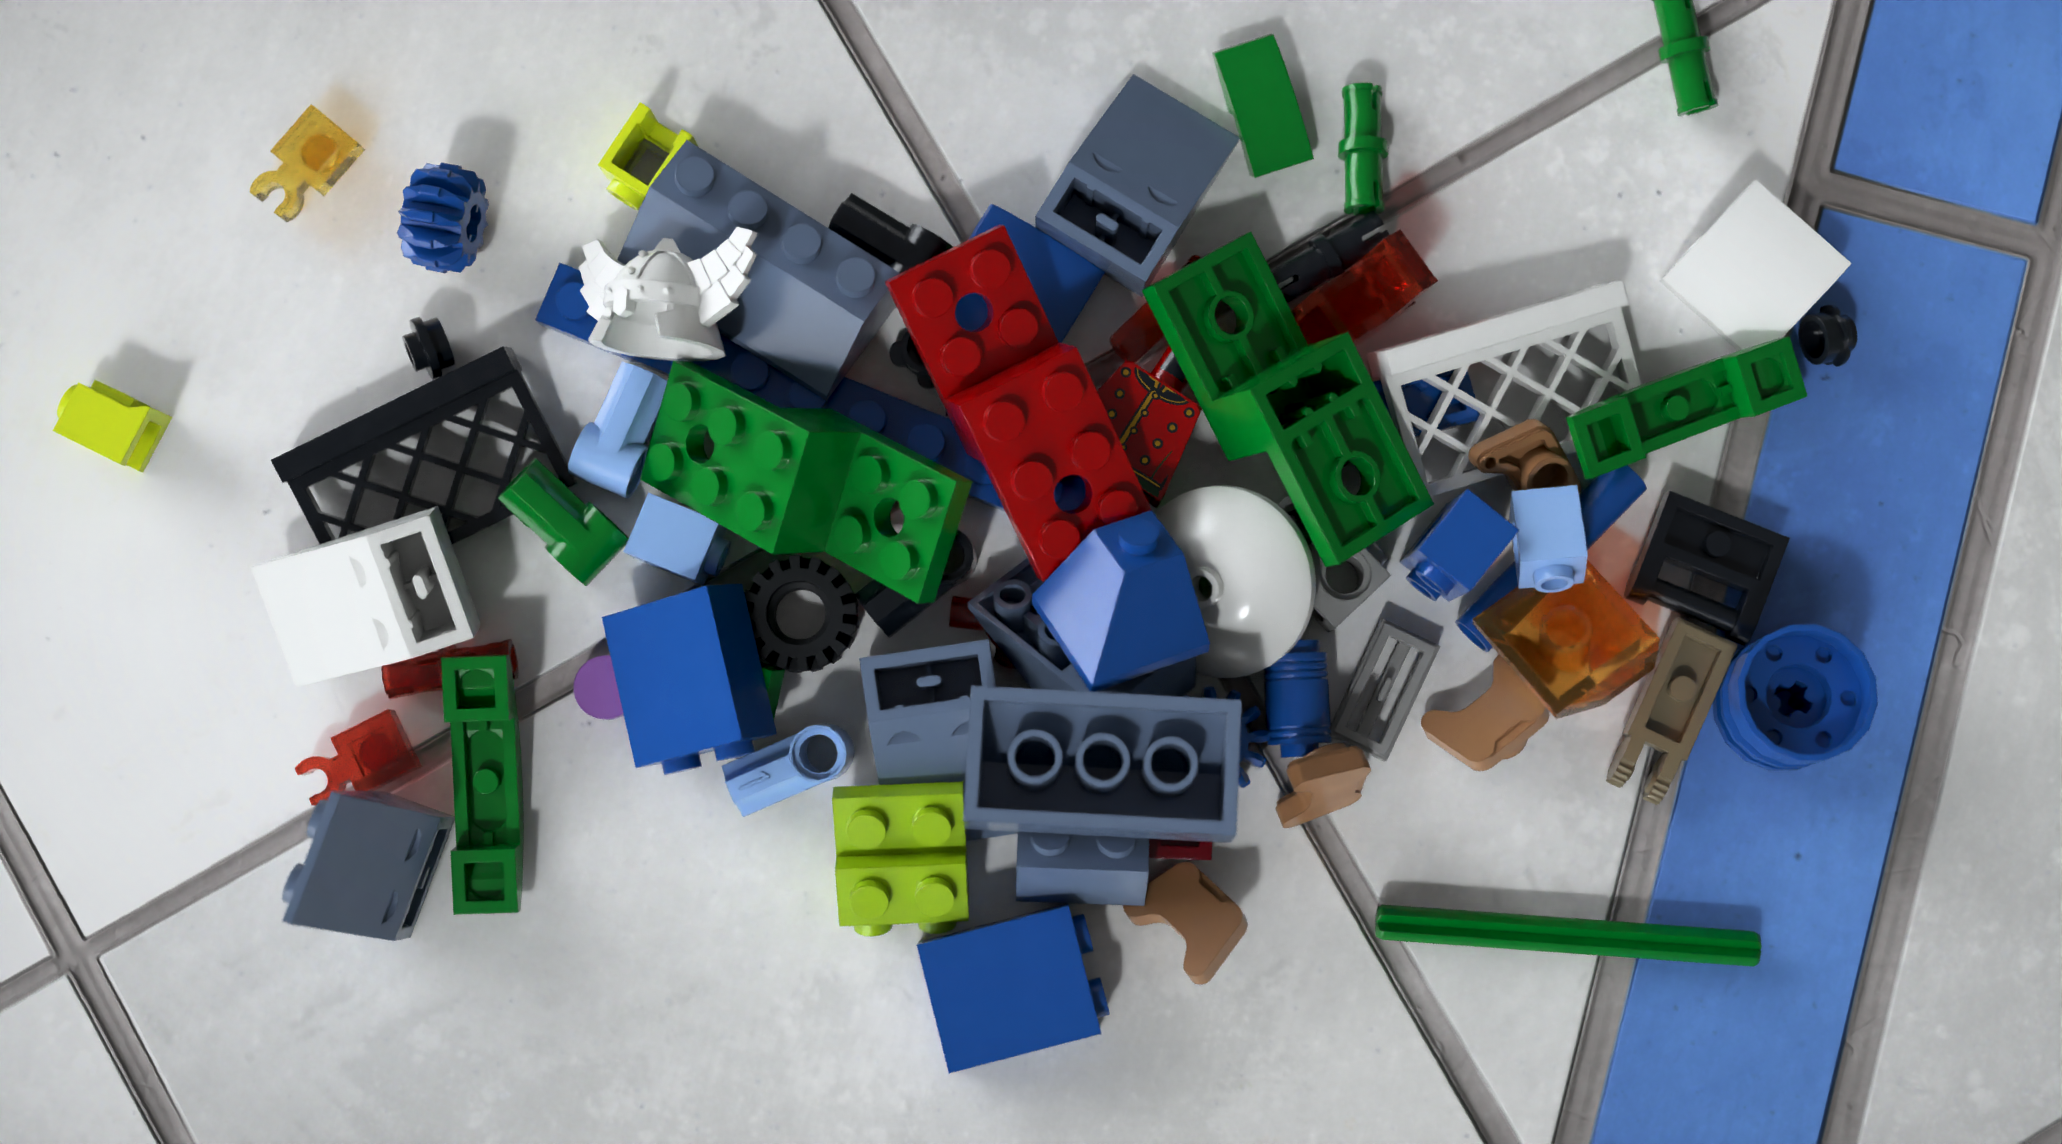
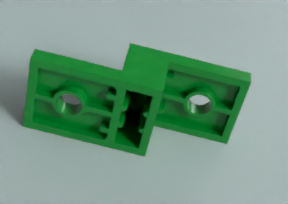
(1288, 398)
(805, 481)

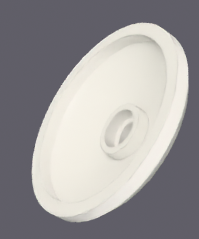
(1257, 575)

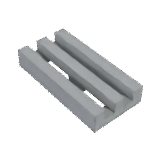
(1406, 640)

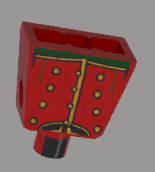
(1151, 419)

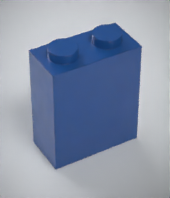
(689, 678)
(1012, 987)

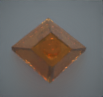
(1571, 644)

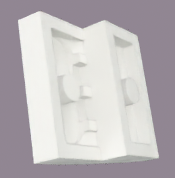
(1755, 270)

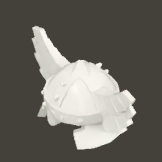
(664, 300)

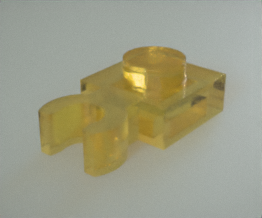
(313, 155)

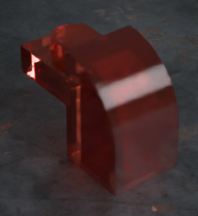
(1367, 294)

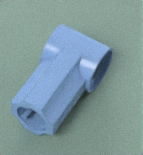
(616, 444)
(784, 769)

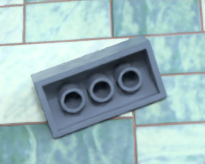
(810, 290)
(1102, 764)

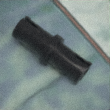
(1328, 256)

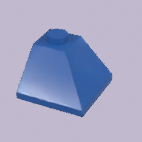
(1123, 603)

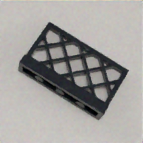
(415, 414)

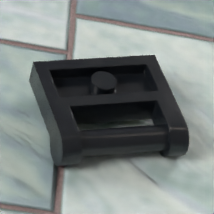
(1715, 548)

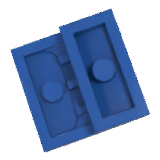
(1055, 271)

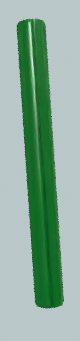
(1568, 935)

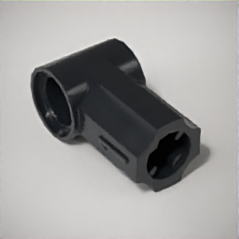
(885, 236)
(894, 611)

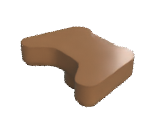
(1526, 456)
(1492, 725)
(1323, 783)
(1198, 913)

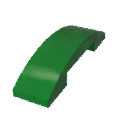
(1685, 405)
(486, 784)

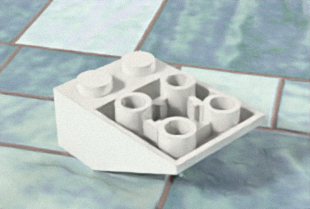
(368, 598)

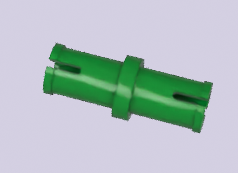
(1685, 55)
(1363, 148)

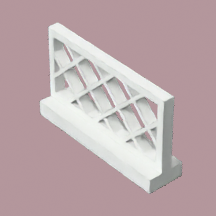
(1497, 336)

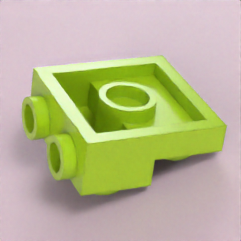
(901, 856)

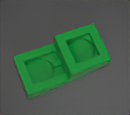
(1263, 105)

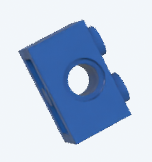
(1457, 548)

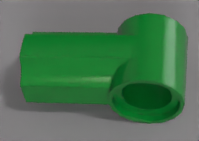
(574, 531)

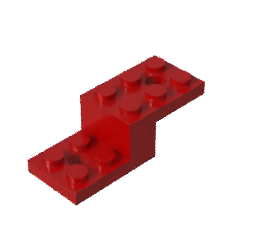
(1017, 396)

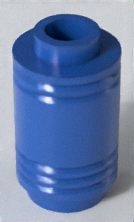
(1298, 700)

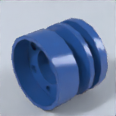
(1828, 689)

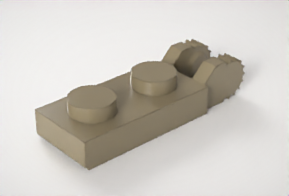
(1672, 705)

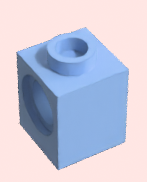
(1550, 538)
(678, 540)

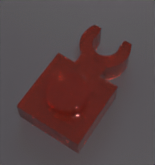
(367, 756)

